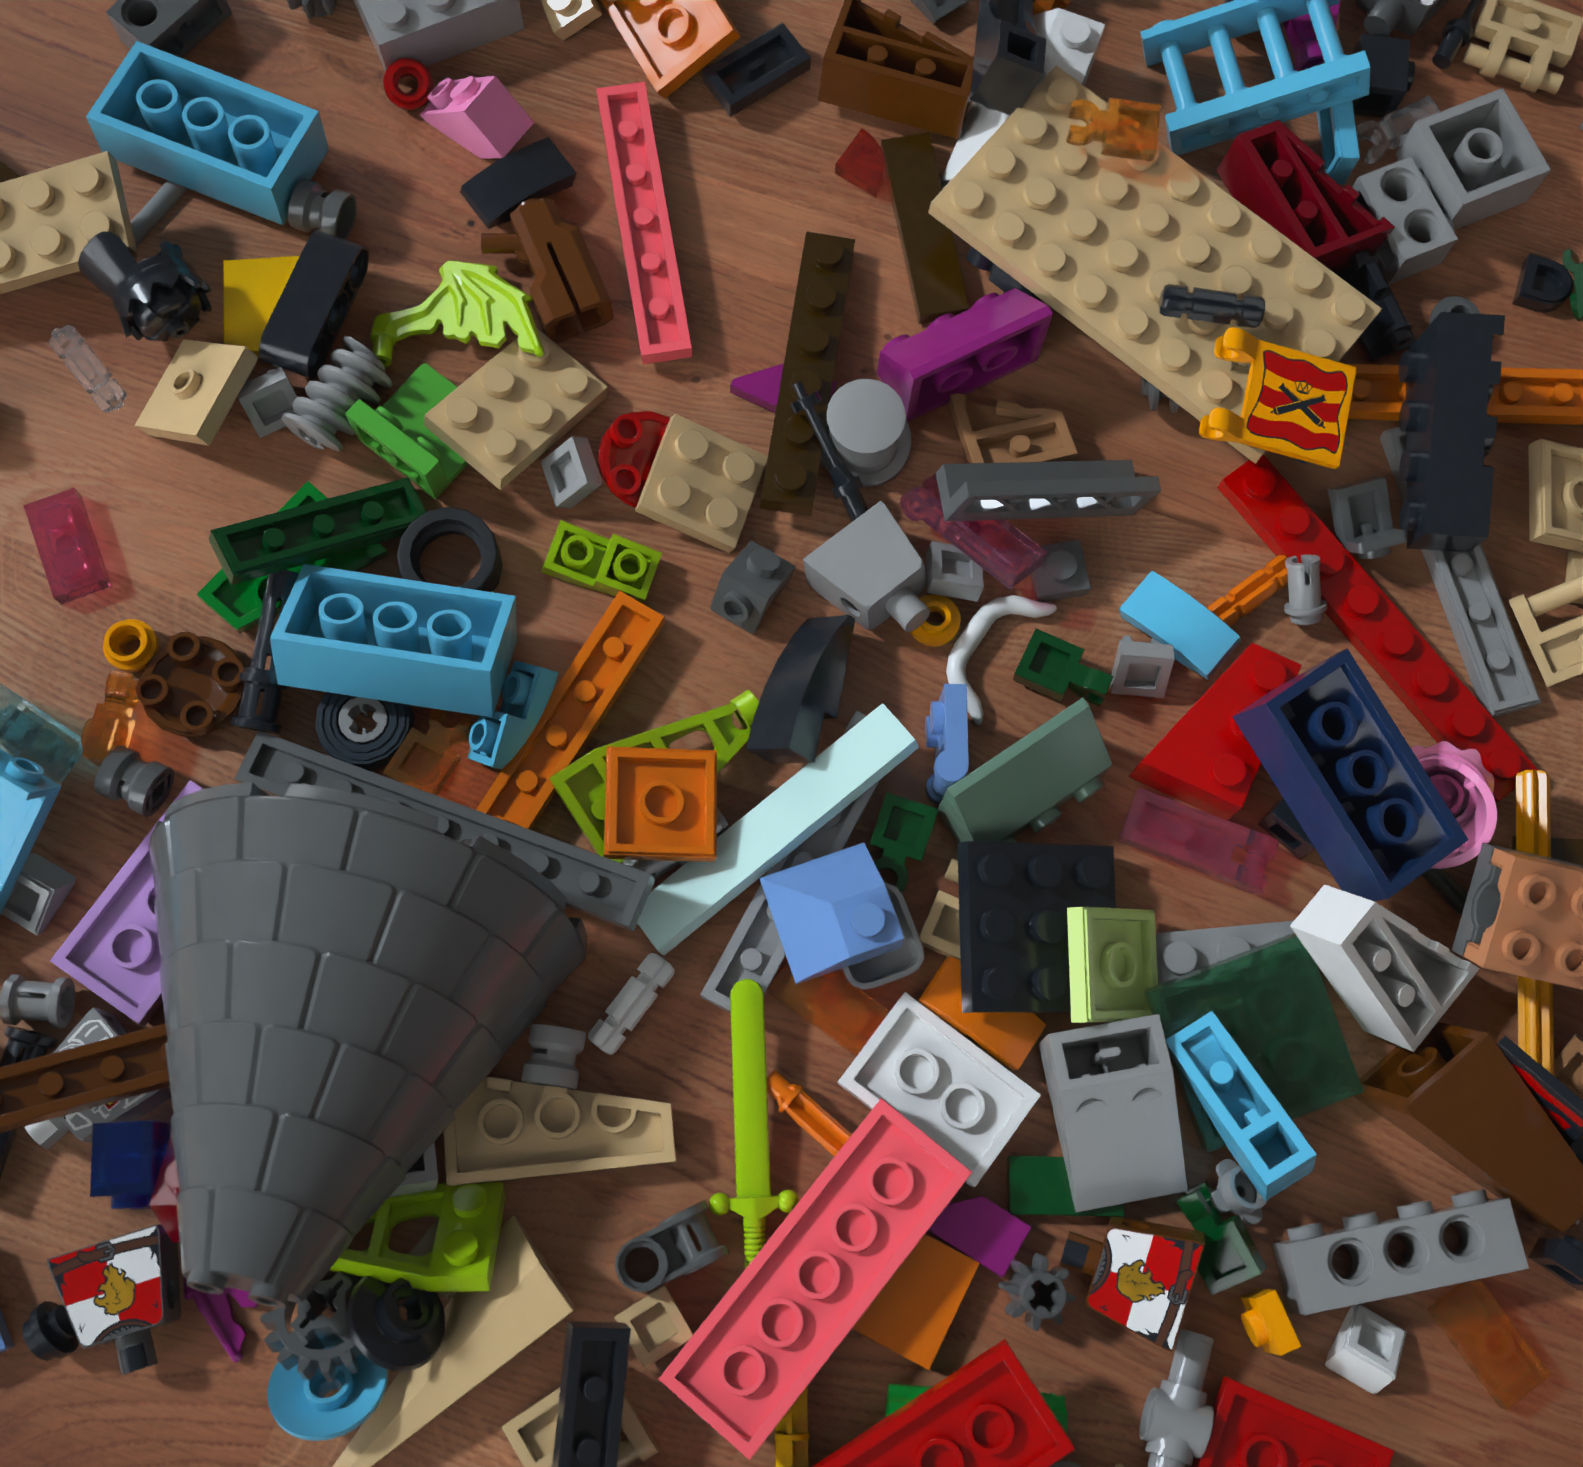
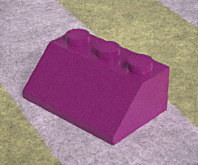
(964, 350)

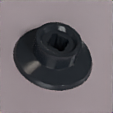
(383, 1334)

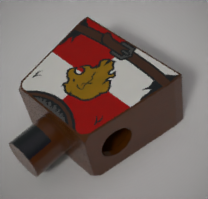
(1139, 1274)

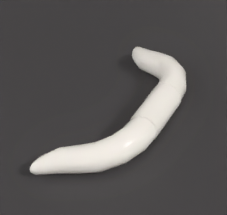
(976, 631)

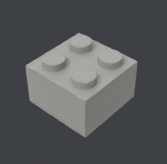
(1476, 158)

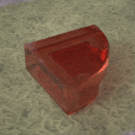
(862, 163)

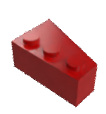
(1205, 752)

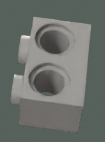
(1412, 214)

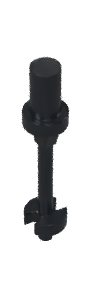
(1455, 35)
(845, 484)

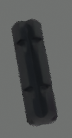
(1212, 305)

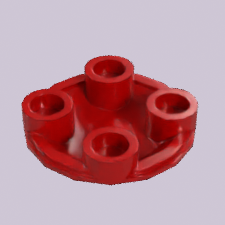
(629, 452)

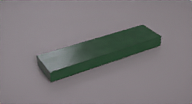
(315, 530)

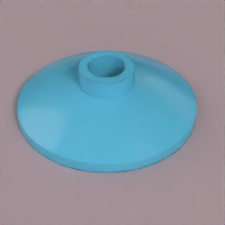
(306, 1414)

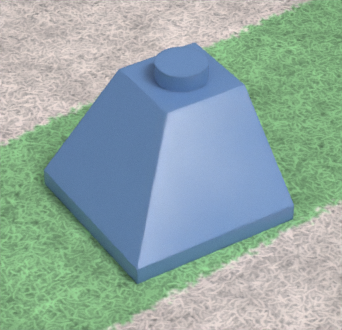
(832, 912)

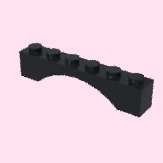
(1006, 55)

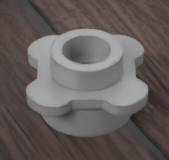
(1227, 1198)

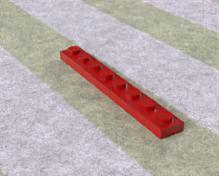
(1374, 623)

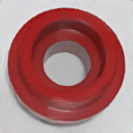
(407, 68)

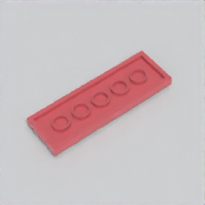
(814, 1278)

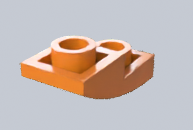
(1003, 1035)

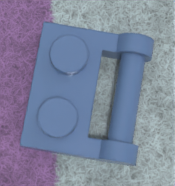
(947, 733)

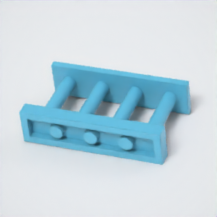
(1246, 108)

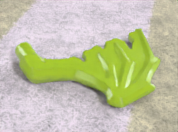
(466, 304)

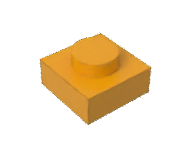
(1268, 1322)

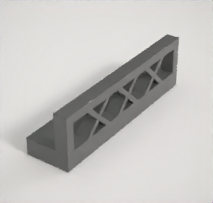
(1042, 490)

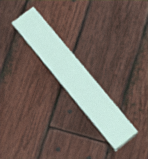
(776, 827)

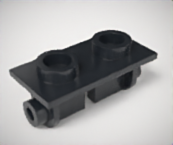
(1390, 329)

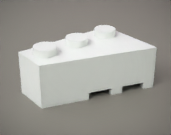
(1381, 965)

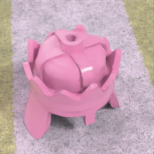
(1467, 793)

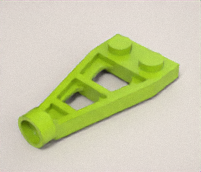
(583, 781)
(463, 1242)

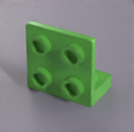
(400, 435)

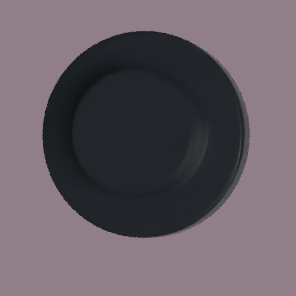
(49, 1332)

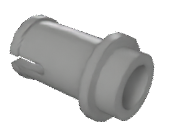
(1304, 590)

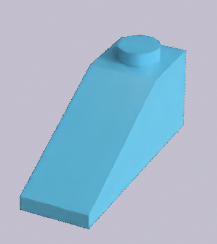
(1241, 1107)

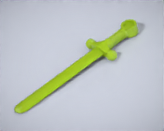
(751, 1122)

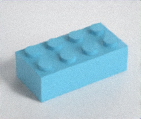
(208, 131)
(395, 640)

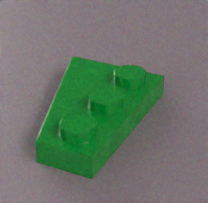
(242, 602)

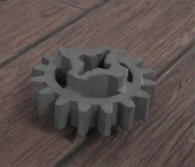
(315, 1331)

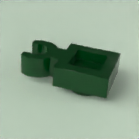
(902, 832)

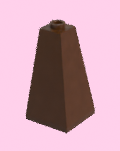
(1482, 1119)

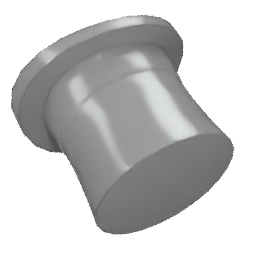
(868, 431)

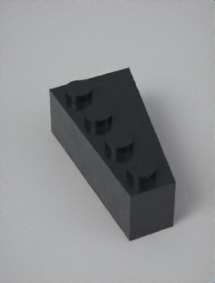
(1449, 432)

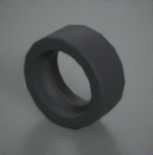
(447, 522)

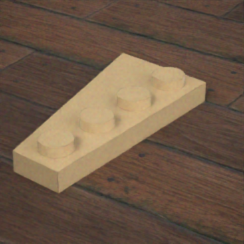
(548, 1130)

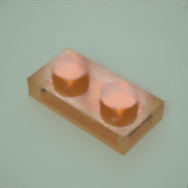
(832, 1007)

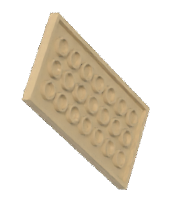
(1112, 231)

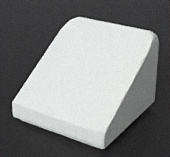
(1366, 1349)

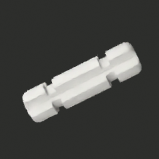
(631, 1003)

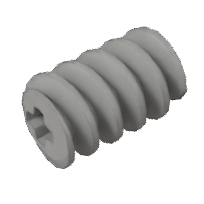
(340, 387)

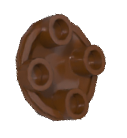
(192, 685)

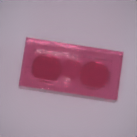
(67, 546)

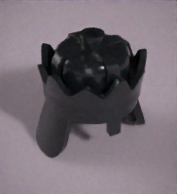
(152, 296)

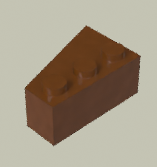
(895, 72)

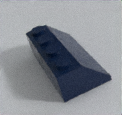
(1351, 778)

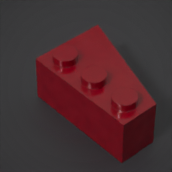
(1287, 188)

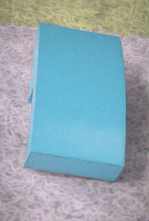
(1177, 619)
(525, 697)

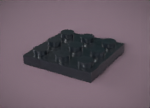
(1018, 921)

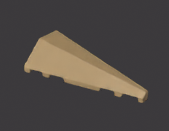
(478, 1339)

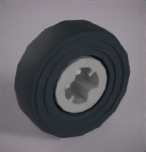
(365, 750)

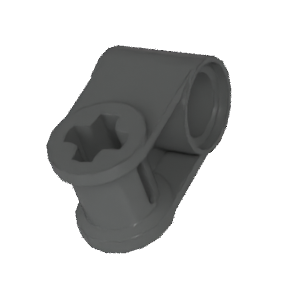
(674, 1248)

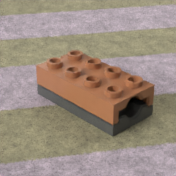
(1524, 916)

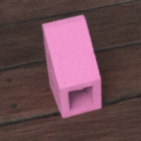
(477, 115)

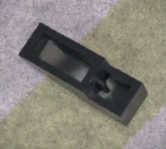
(802, 691)

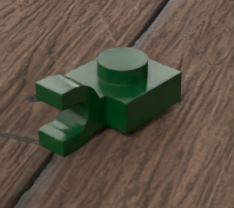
(1054, 666)
(1228, 1250)

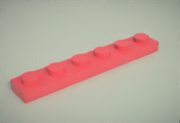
(644, 223)

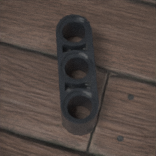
(314, 304)

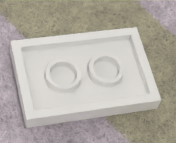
(940, 1085)

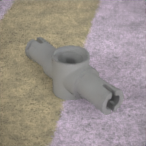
(1175, 1415)

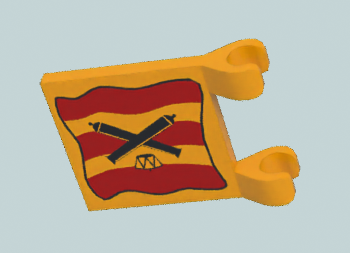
(1290, 402)

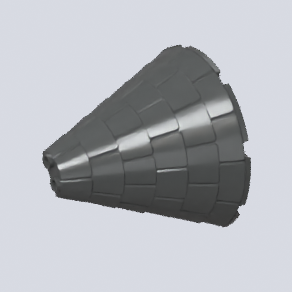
(329, 1011)

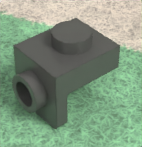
(1364, 518)
(751, 586)

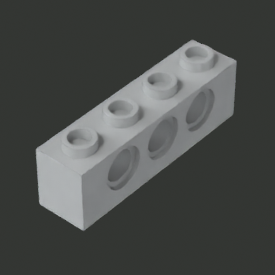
(1487, 1248)

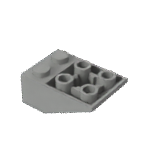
(1115, 1112)

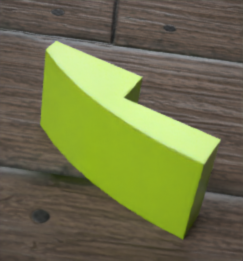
(601, 562)

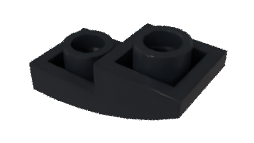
(520, 176)

